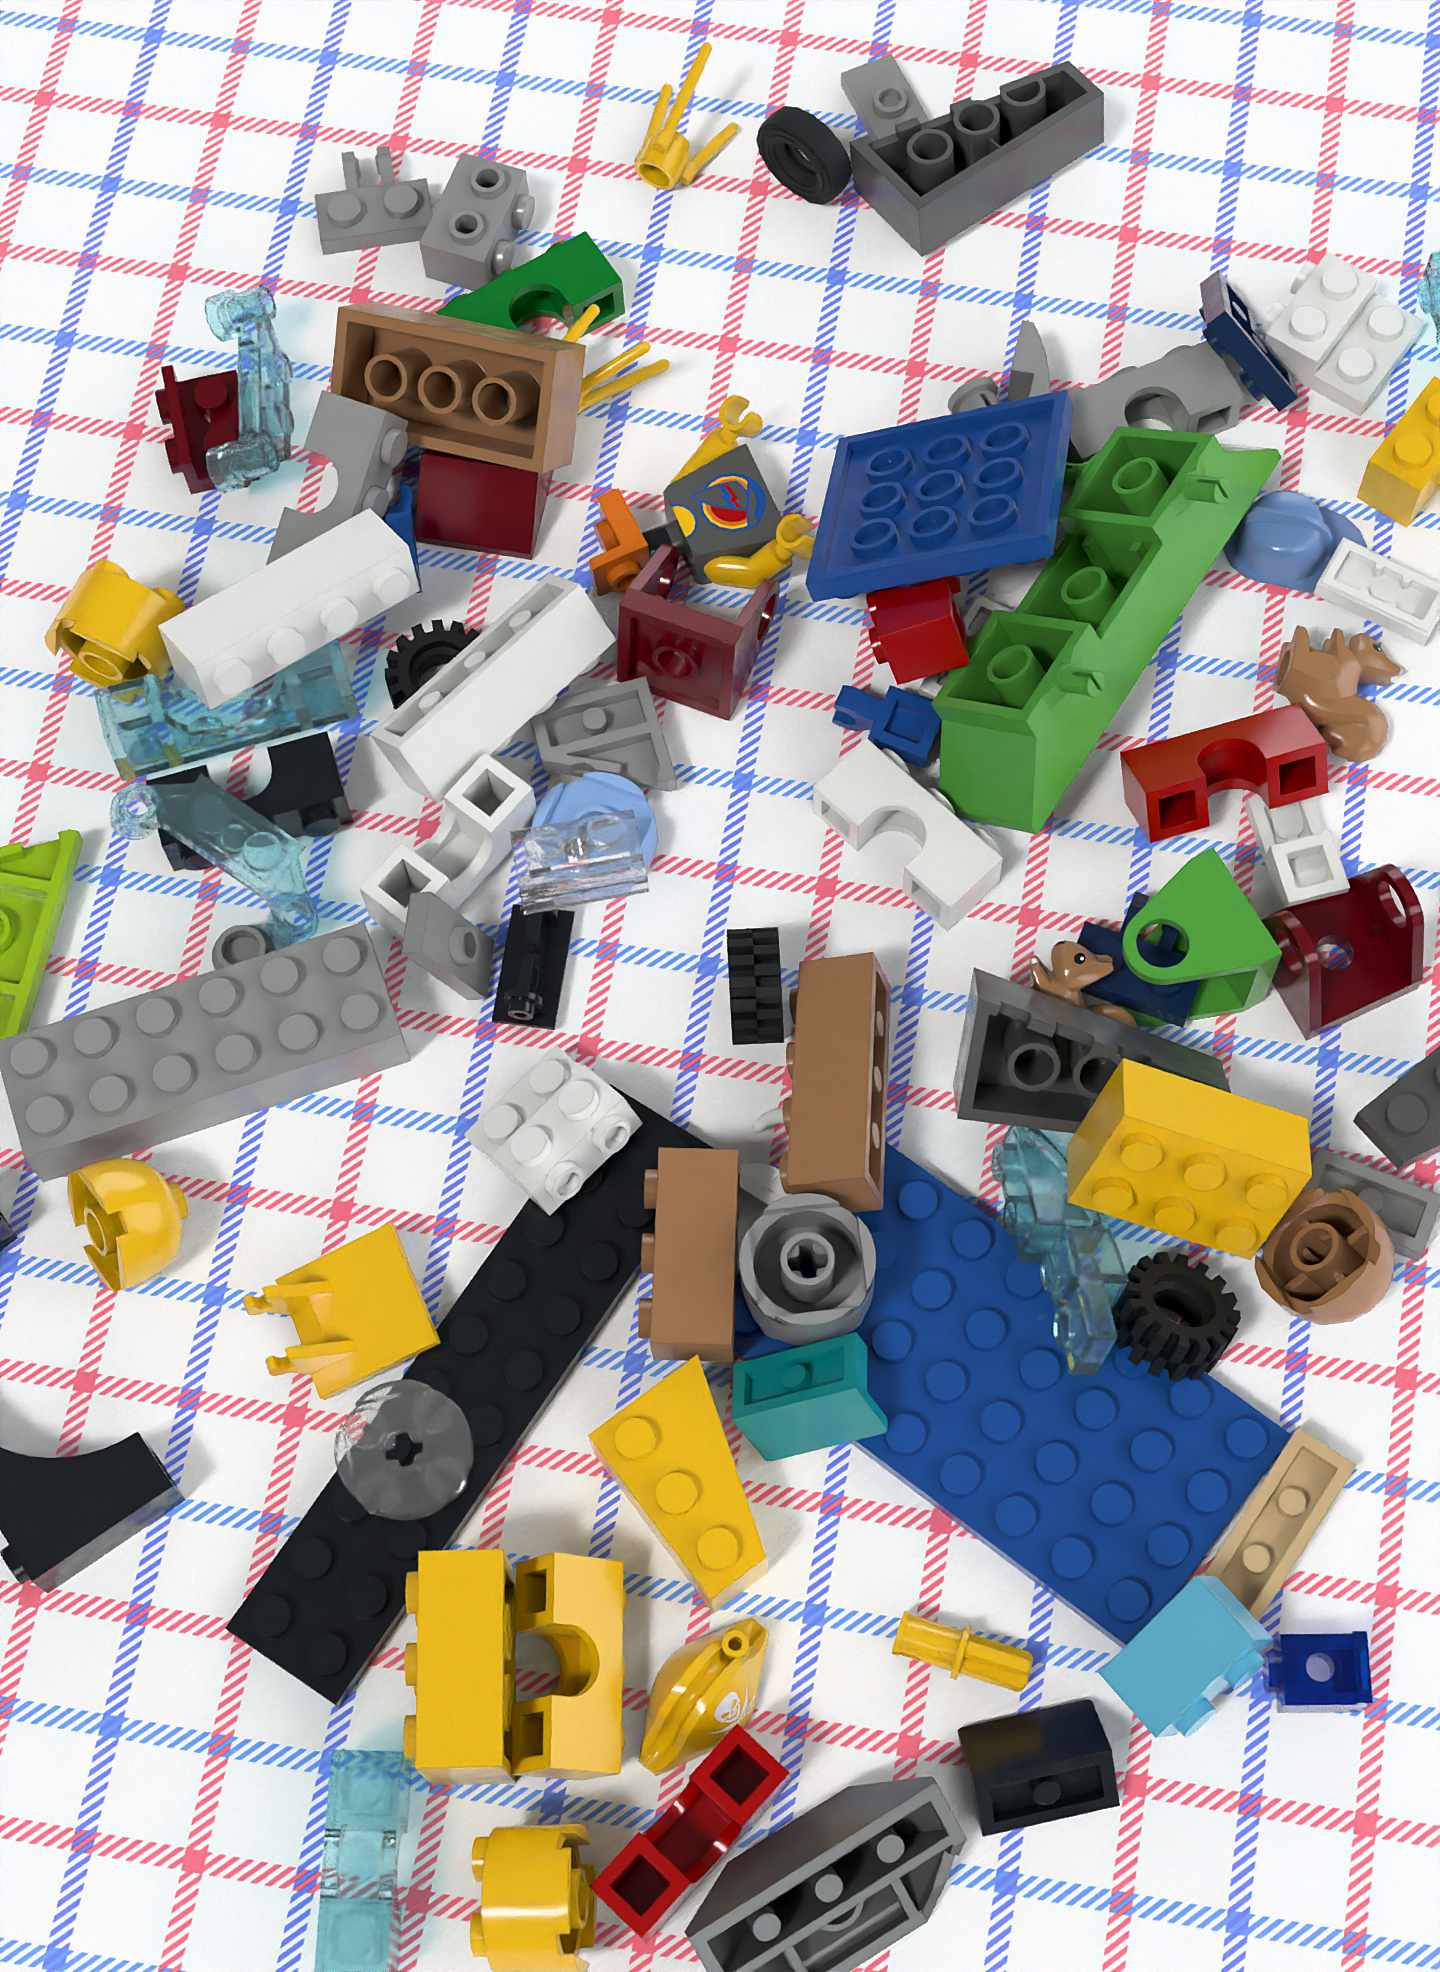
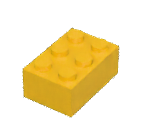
(1188, 1159)
(462, 1667)

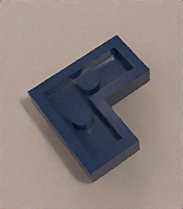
(1234, 331)

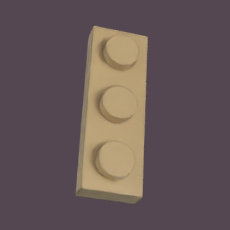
(1280, 1521)

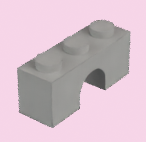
(1183, 389)
(364, 449)

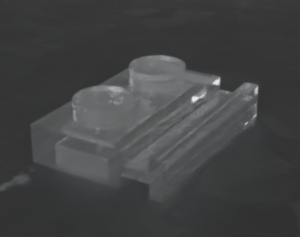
(579, 862)

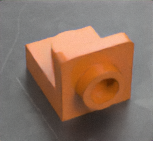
(622, 545)

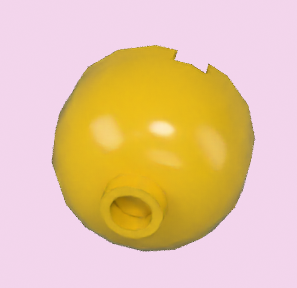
(129, 1219)

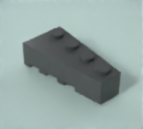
(978, 157)
(1047, 1060)

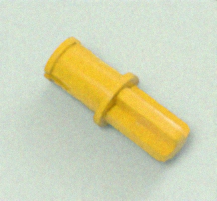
(962, 1652)

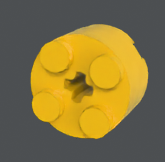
(113, 627)
(533, 1899)

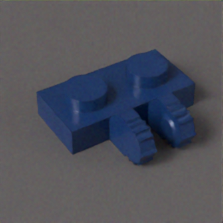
(1123, 987)

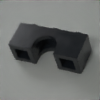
(300, 799)

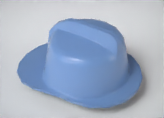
(1288, 540)

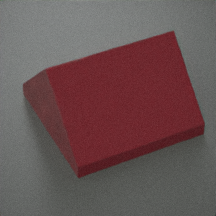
(479, 505)

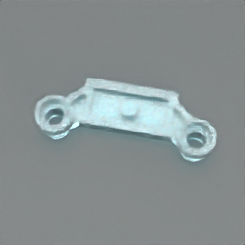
(262, 389)
(231, 839)

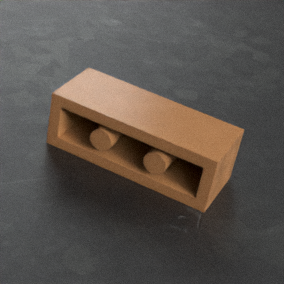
(691, 1254)

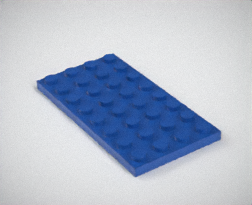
(1074, 1480)

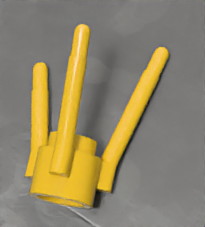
(665, 151)
(591, 398)

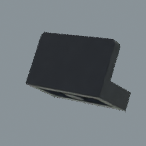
(1039, 1767)

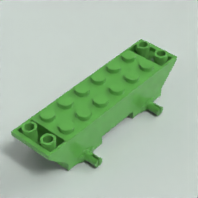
(1058, 668)

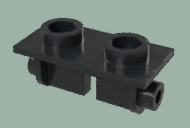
(533, 968)

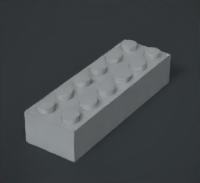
(201, 1052)

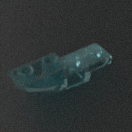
(1070, 1242)

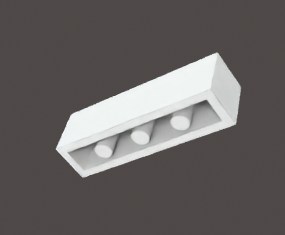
(289, 608)
(494, 686)

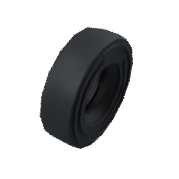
(797, 131)

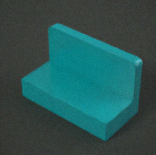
(806, 1398)

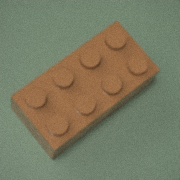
(463, 383)

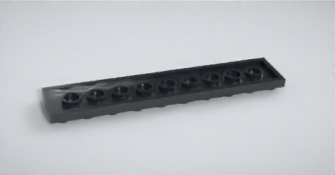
(501, 1360)

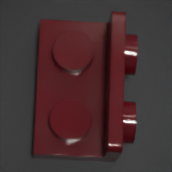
(202, 416)

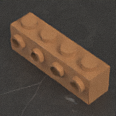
(838, 1082)

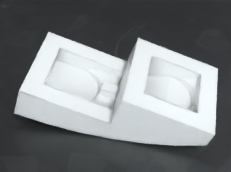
(1297, 850)

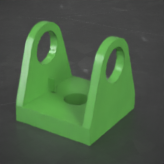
(1217, 934)

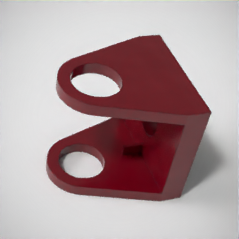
(715, 651)
(1368, 926)

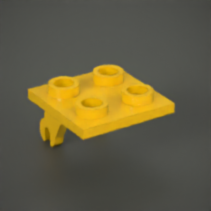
(351, 1311)

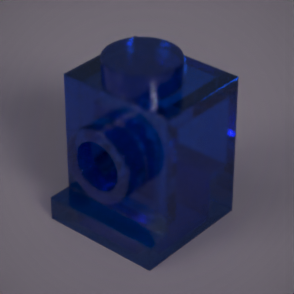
(1296, 1692)

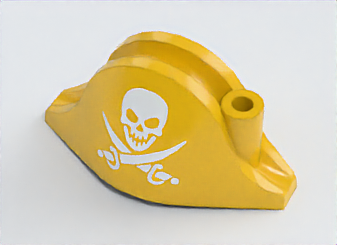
(703, 1695)

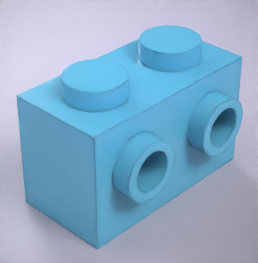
(1188, 1658)

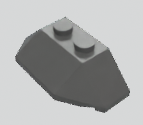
(832, 1883)

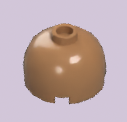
(1327, 1258)

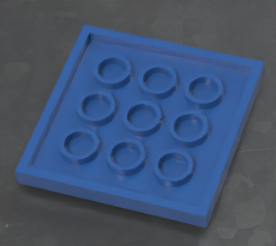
(942, 497)

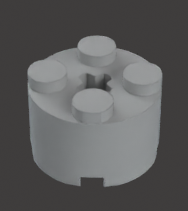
(841, 1252)

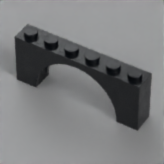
(77, 1507)

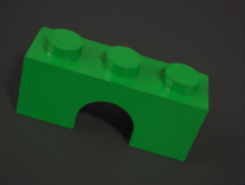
(552, 285)

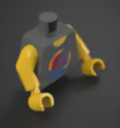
(724, 512)

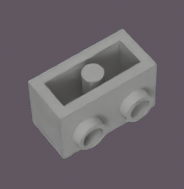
(476, 223)

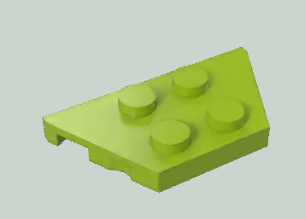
(31, 905)

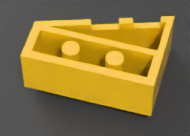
(684, 1484)

